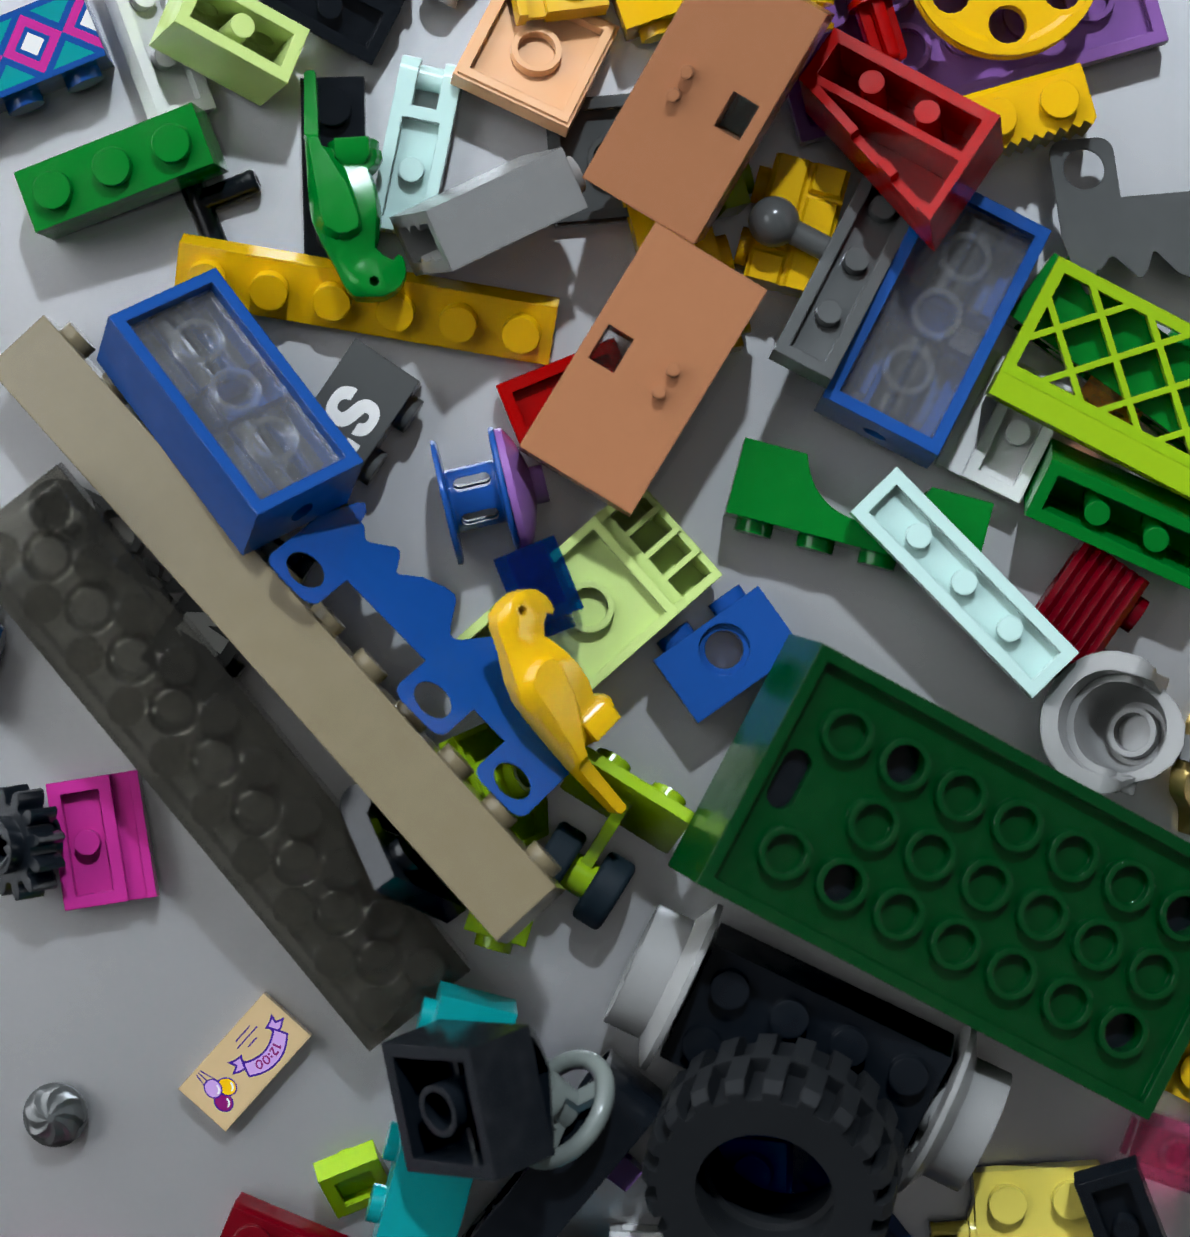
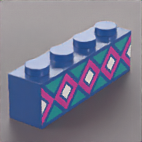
(48, 49)

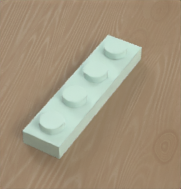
(964, 583)

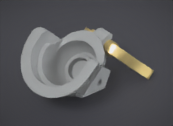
(1117, 726)

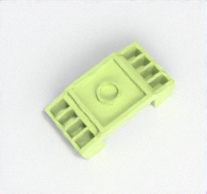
(631, 583)

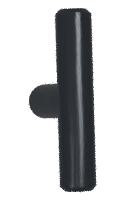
(205, 201)

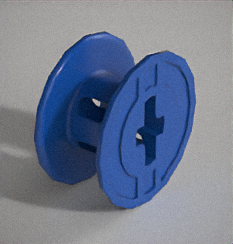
(474, 496)

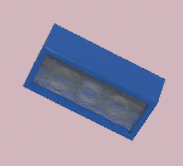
(932, 330)
(229, 410)

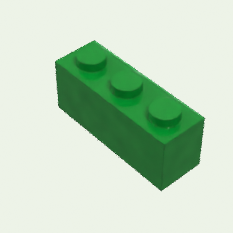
(121, 171)
(1111, 511)

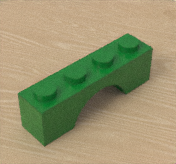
(777, 492)

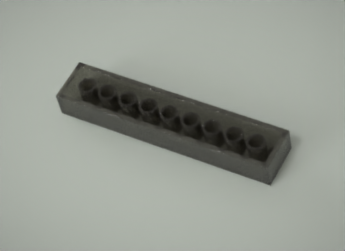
(214, 757)

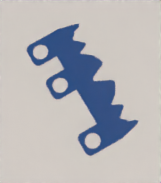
(423, 617)

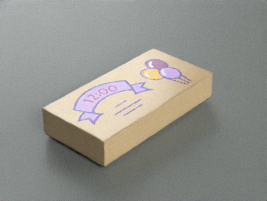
(245, 1061)

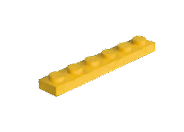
(423, 311)

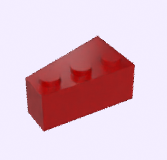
(902, 131)

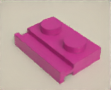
(105, 840)

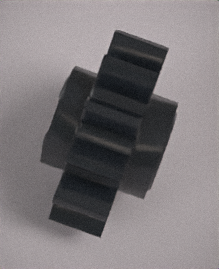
(28, 843)

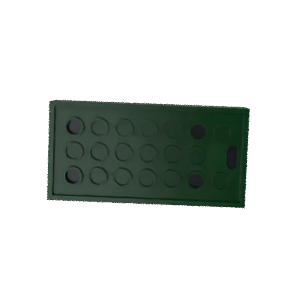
(954, 872)

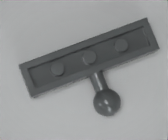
(842, 282)

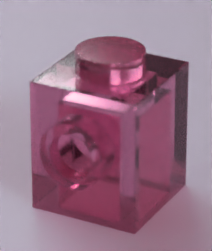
(1160, 1147)

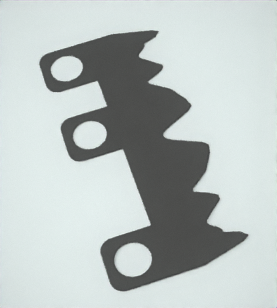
(1105, 225)

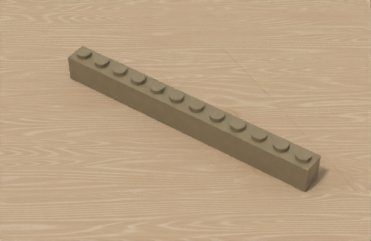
(284, 637)

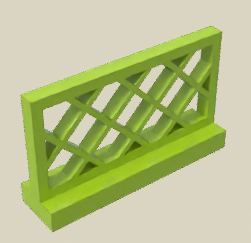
(1079, 419)

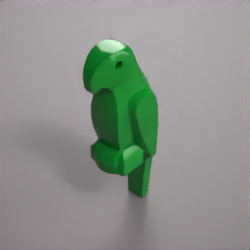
(348, 206)

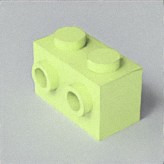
(232, 43)

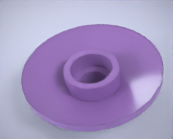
(524, 485)

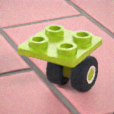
(651, 813)

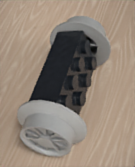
(747, 988)

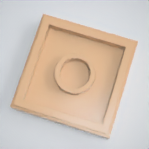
(534, 67)

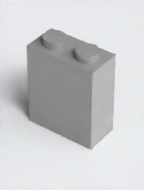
(490, 211)

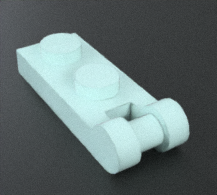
(416, 139)

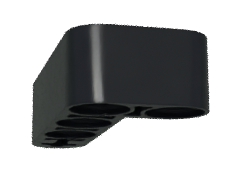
(546, 1200)

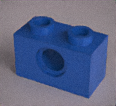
(699, 683)

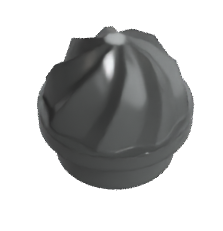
(55, 1114)

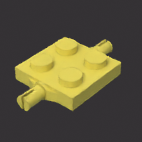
(1022, 1202)

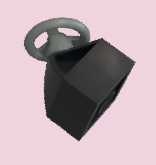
(489, 1100)

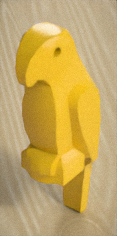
(552, 689)

